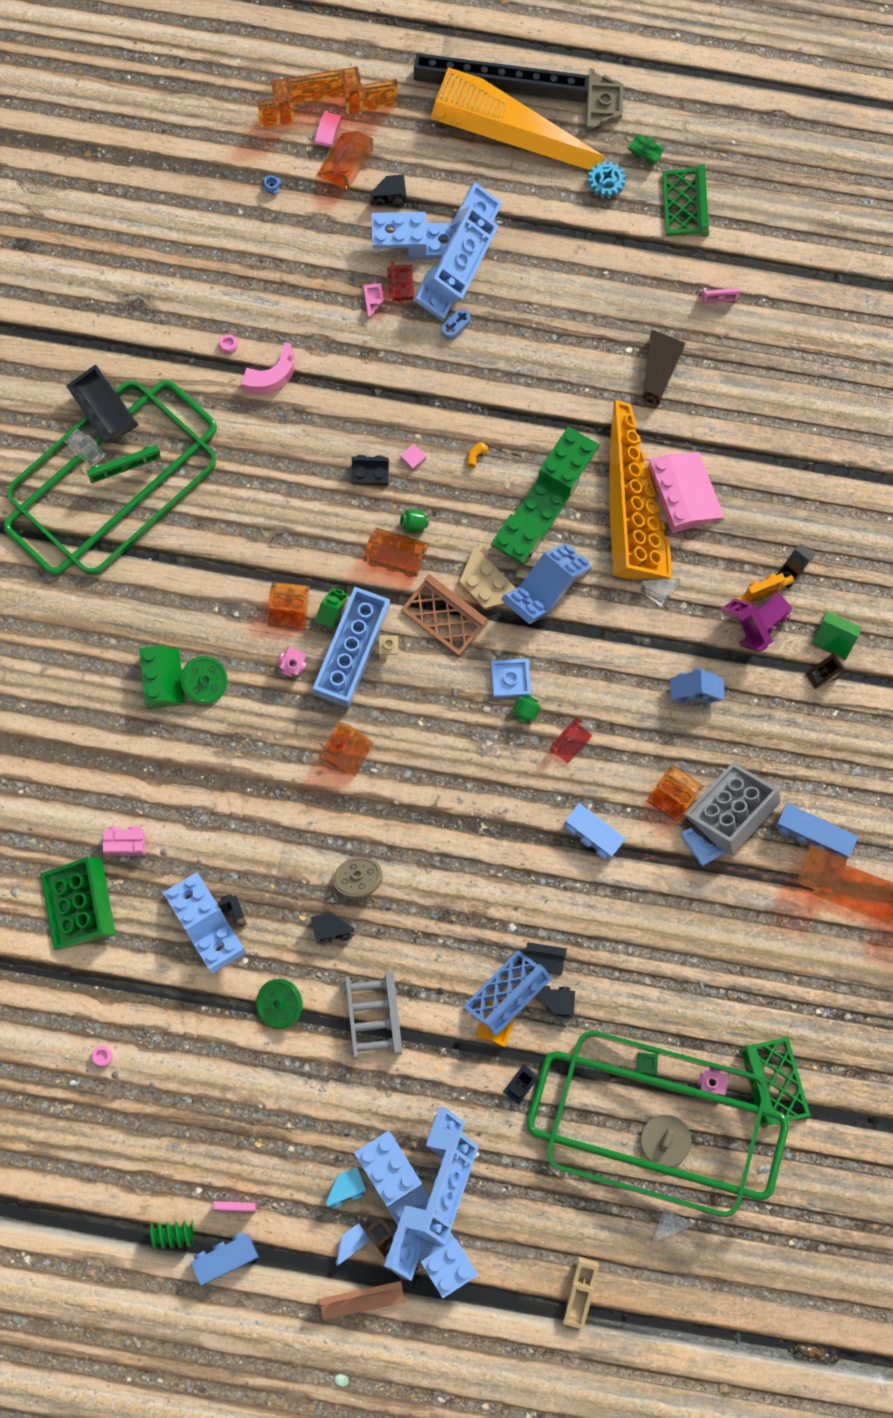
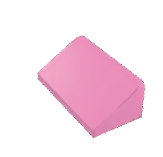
(720, 295)

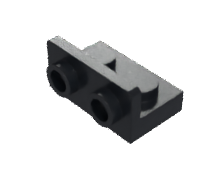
(370, 470)
(231, 904)

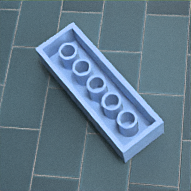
(351, 647)

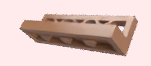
(361, 1300)

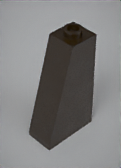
(661, 362)

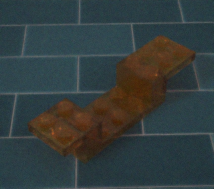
(325, 85)
(845, 885)

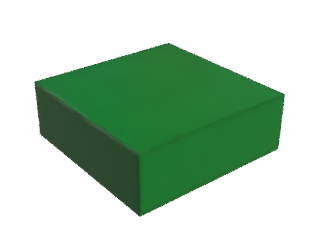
(647, 1063)

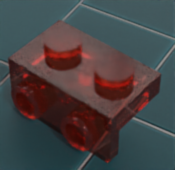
(401, 282)

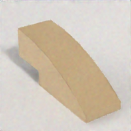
(581, 1293)

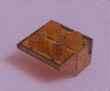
(288, 605)
(346, 748)
(675, 793)

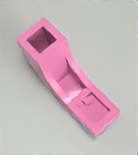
(270, 380)

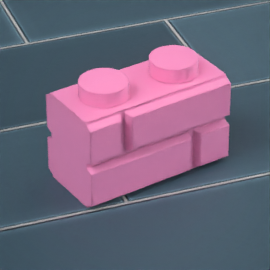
(124, 842)

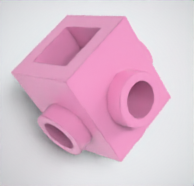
(298, 658)
(721, 1079)

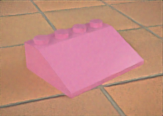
(684, 491)

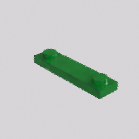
(100, 472)

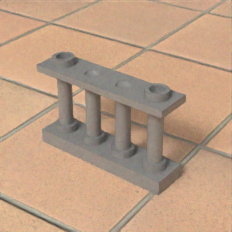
(390, 1023)

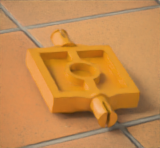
(770, 586)

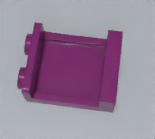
(757, 636)

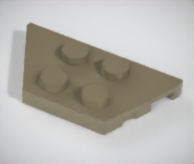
(604, 100)

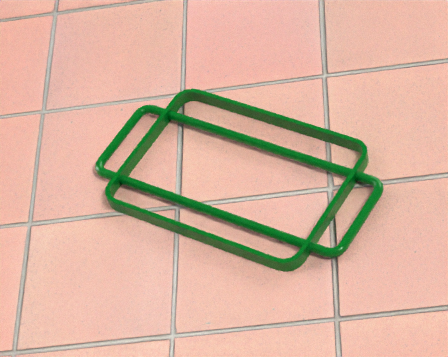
(72, 558)
(760, 1110)

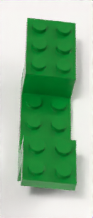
(547, 497)

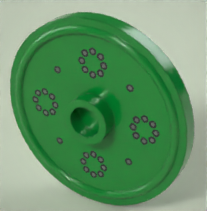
(203, 679)
(279, 1003)

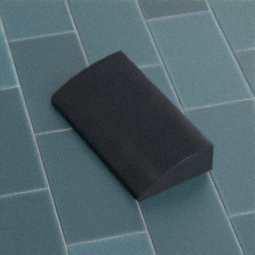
(102, 404)

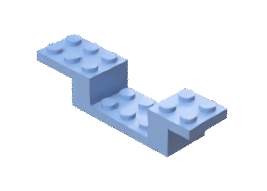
(463, 255)
(400, 1186)
(437, 1220)

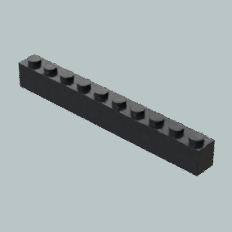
(506, 77)

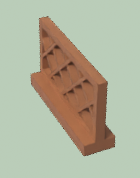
(451, 600)

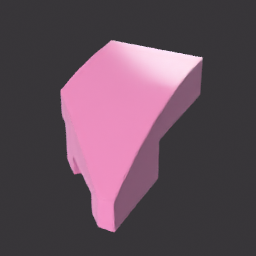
(373, 297)

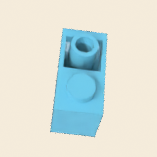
(346, 1186)

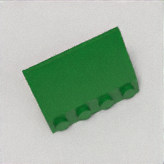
(78, 903)

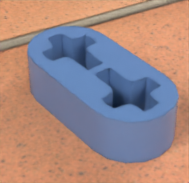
(454, 321)

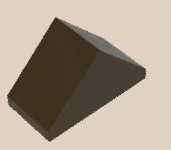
(825, 671)

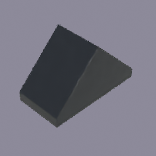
(521, 1084)

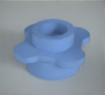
(271, 180)

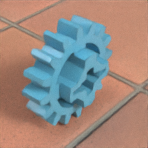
(606, 179)

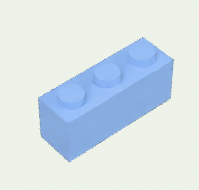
(594, 832)

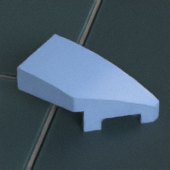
(350, 1243)

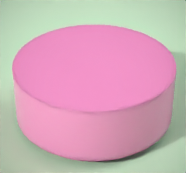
(228, 344)
(102, 1056)

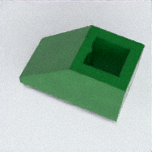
(332, 607)

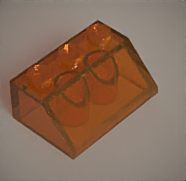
(346, 159)
(395, 552)

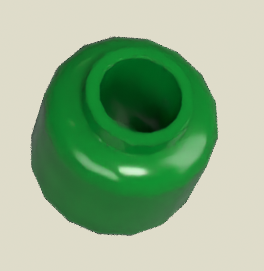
(414, 521)
(526, 709)

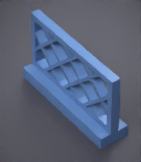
(515, 999)

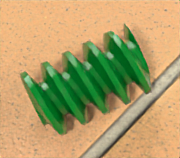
(172, 1235)

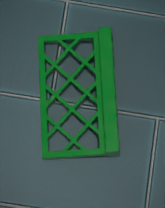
(700, 196)
(753, 1065)

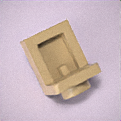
(387, 646)

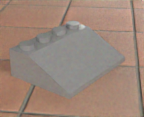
(733, 807)

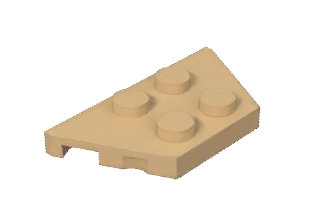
(484, 581)

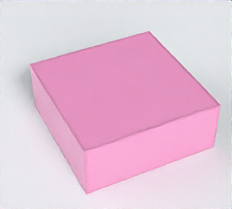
(413, 457)

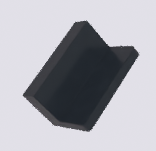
(548, 956)

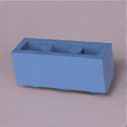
(224, 1258)

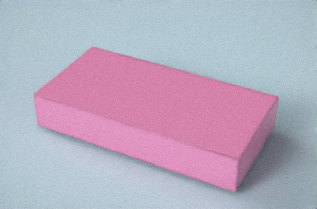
(234, 1206)

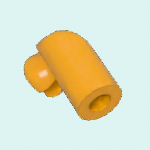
(478, 449)

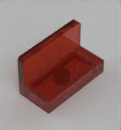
(571, 741)

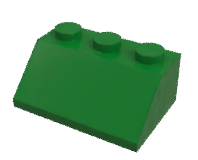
(161, 677)

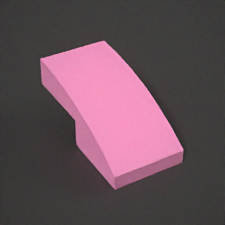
(327, 129)

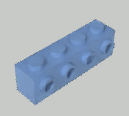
(815, 831)

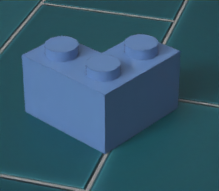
(697, 686)

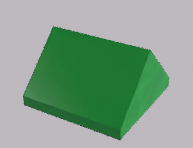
(836, 635)

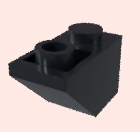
(389, 191)
(796, 563)
(329, 927)
(557, 1002)

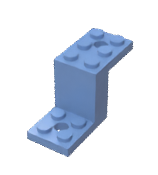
(547, 583)

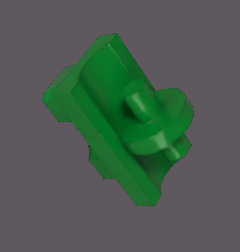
(646, 149)

